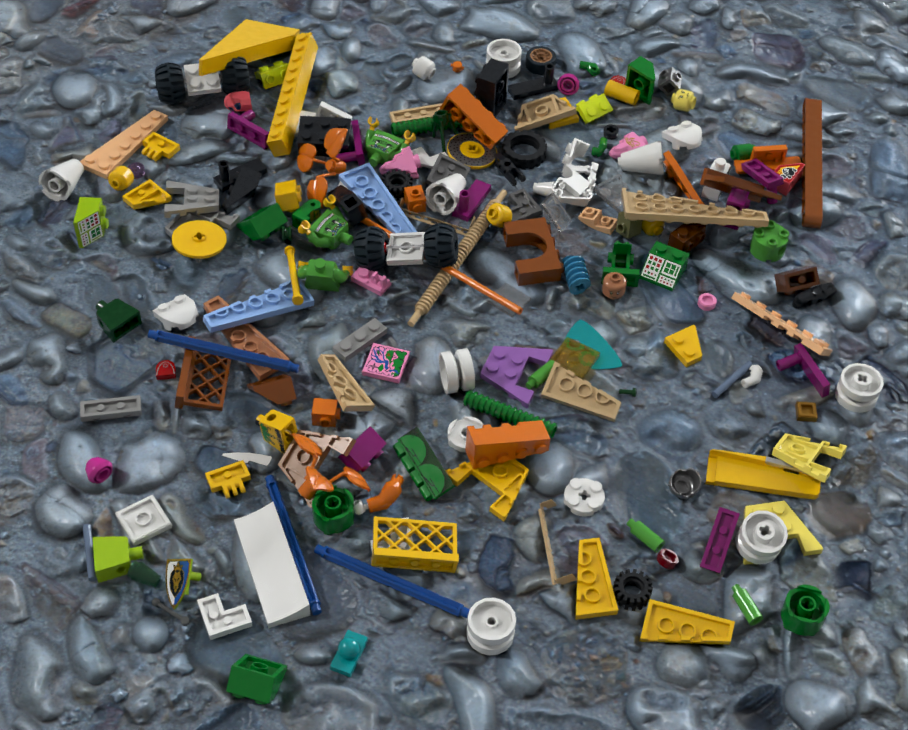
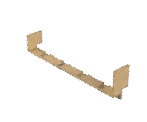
(432, 219)
(565, 579)

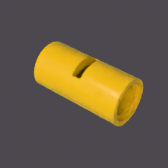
(622, 92)

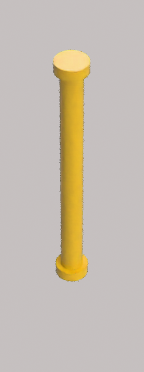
(297, 298)

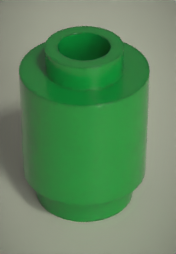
(741, 151)

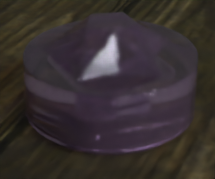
(137, 169)

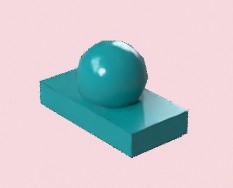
(348, 653)

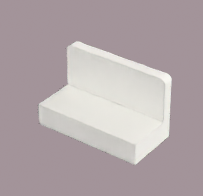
(327, 110)

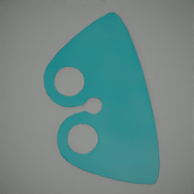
(590, 337)

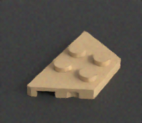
(543, 112)

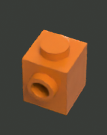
(415, 199)
(325, 412)

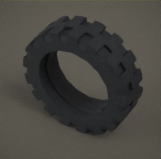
(528, 138)

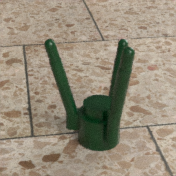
(442, 118)

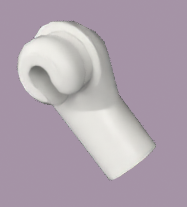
(755, 376)

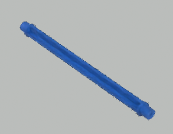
(225, 351)
(274, 491)
(391, 580)

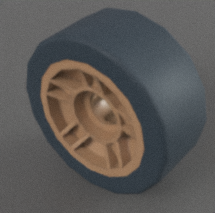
(538, 57)

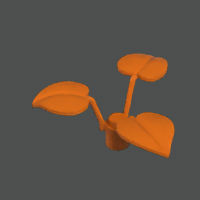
(333, 143)
(314, 480)

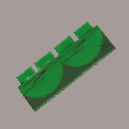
(423, 465)

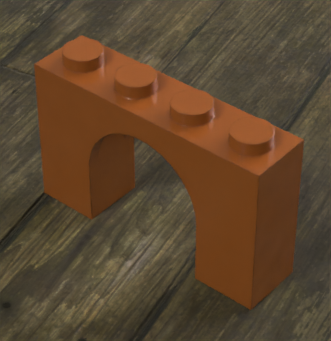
(538, 234)

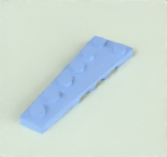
(376, 198)
(257, 307)

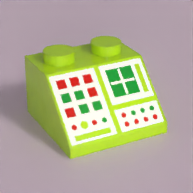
(90, 220)

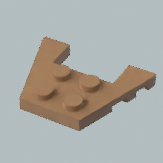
(296, 460)

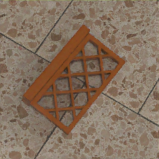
(725, 182)
(187, 376)

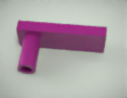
(241, 125)
(358, 154)
(764, 176)
(471, 199)
(809, 367)
(719, 540)

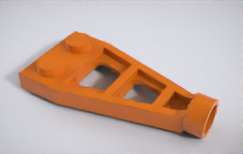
(674, 171)

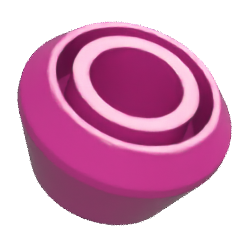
(568, 84)
(98, 470)

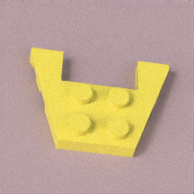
(802, 453)
(795, 527)

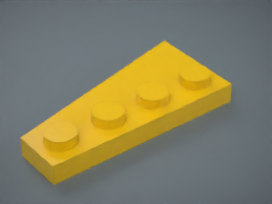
(594, 586)

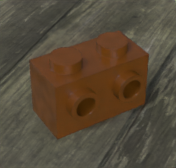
(687, 236)
(797, 279)

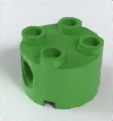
(769, 242)

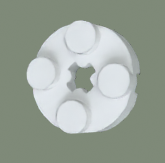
(457, 428)
(587, 487)

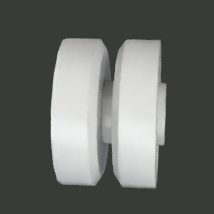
(507, 52)
(456, 371)
(859, 387)
(761, 537)
(491, 626)

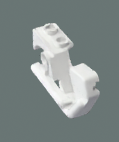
(573, 187)

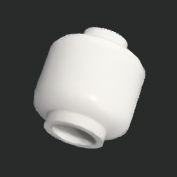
(423, 68)

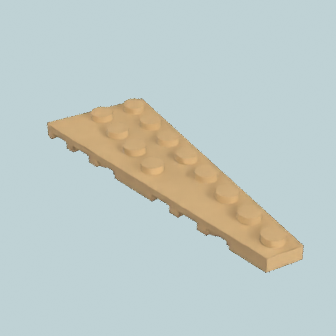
(678, 209)

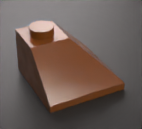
(277, 389)

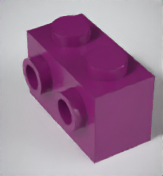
(739, 200)
(367, 446)

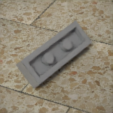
(359, 340)
(110, 408)

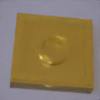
(575, 357)

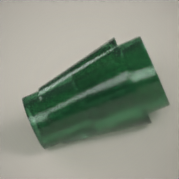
(143, 574)

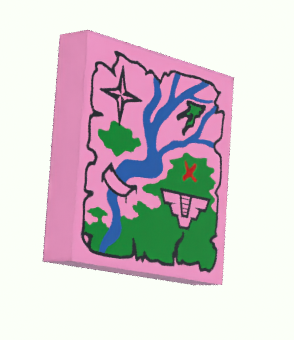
(386, 363)

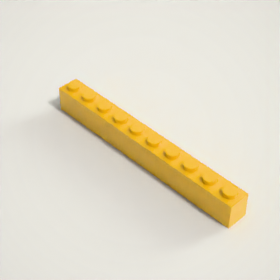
(292, 95)

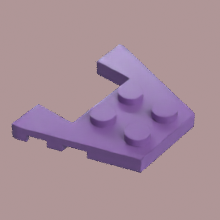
(506, 367)

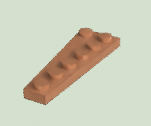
(249, 339)

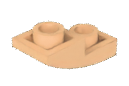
(594, 219)

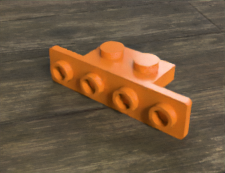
(771, 156)

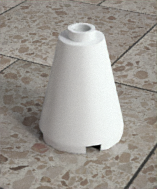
(643, 159)
(61, 179)
(444, 194)

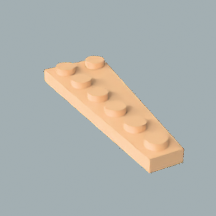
(123, 146)
(817, 345)

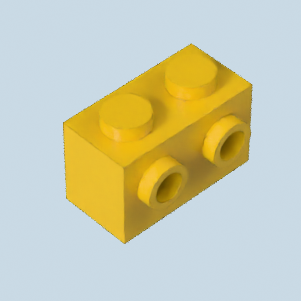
(288, 195)

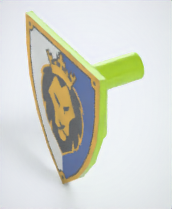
(178, 579)

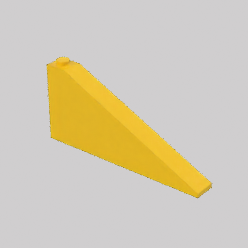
(251, 41)

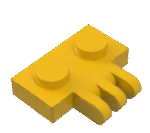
(159, 146)
(228, 478)

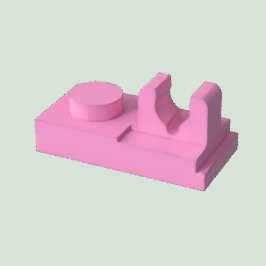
(371, 280)

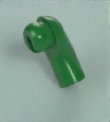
(592, 68)
(601, 148)

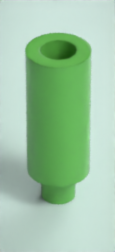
(540, 375)
(646, 535)
(746, 605)

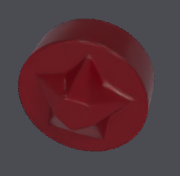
(667, 558)

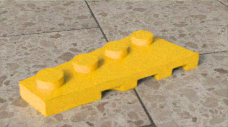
(682, 625)

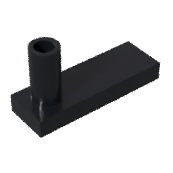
(535, 86)
(226, 176)

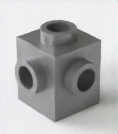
(669, 81)

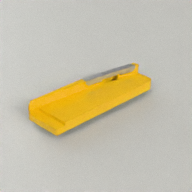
(759, 475)

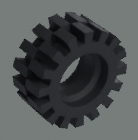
(397, 177)
(636, 580)

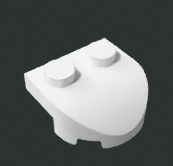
(684, 135)
(177, 313)

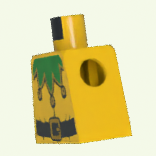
(277, 428)

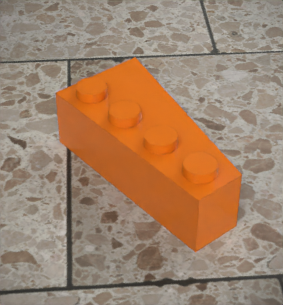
(474, 116)
(505, 443)

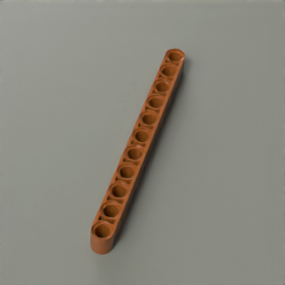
(812, 158)

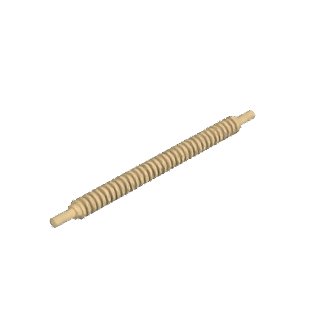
(464, 248)

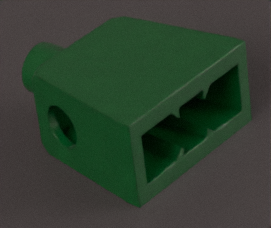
(117, 318)

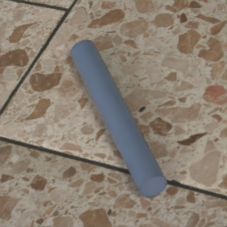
(732, 379)
(88, 541)

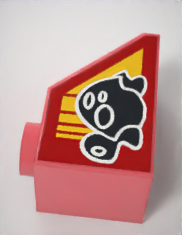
(791, 174)

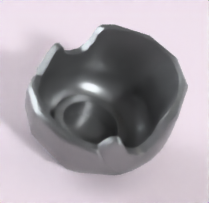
(685, 483)

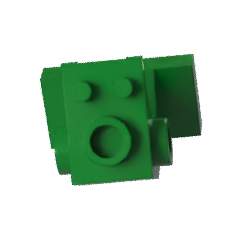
(622, 257)

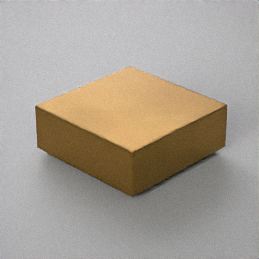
(806, 411)

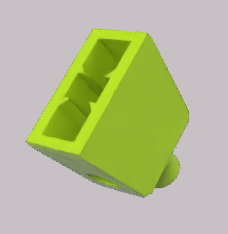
(114, 556)

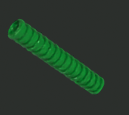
(418, 126)
(502, 411)

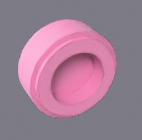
(707, 302)

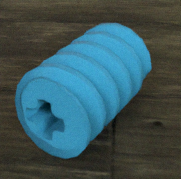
(576, 274)

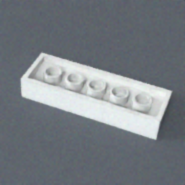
(272, 566)

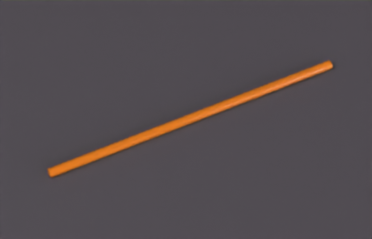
(462, 277)

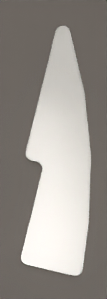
(257, 458)

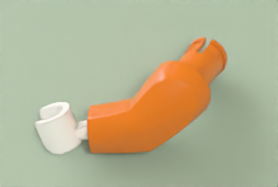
(387, 496)

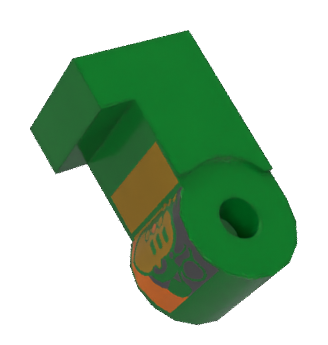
(308, 211)

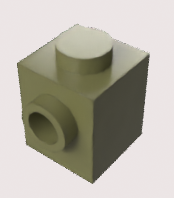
(627, 227)

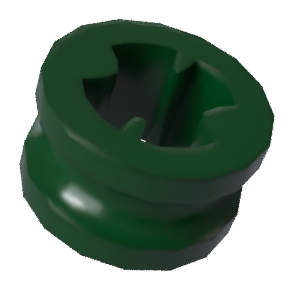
(286, 233)

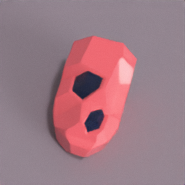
(238, 101)

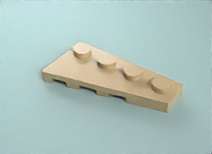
(346, 389)
(574, 392)

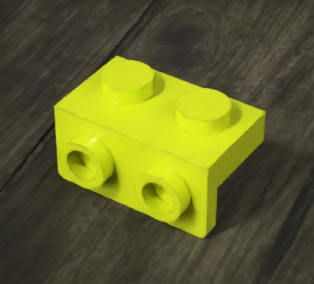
(272, 75)
(593, 108)

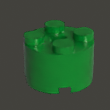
(333, 510)
(804, 610)

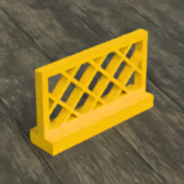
(414, 557)

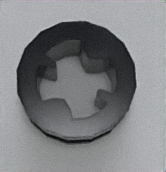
(614, 129)

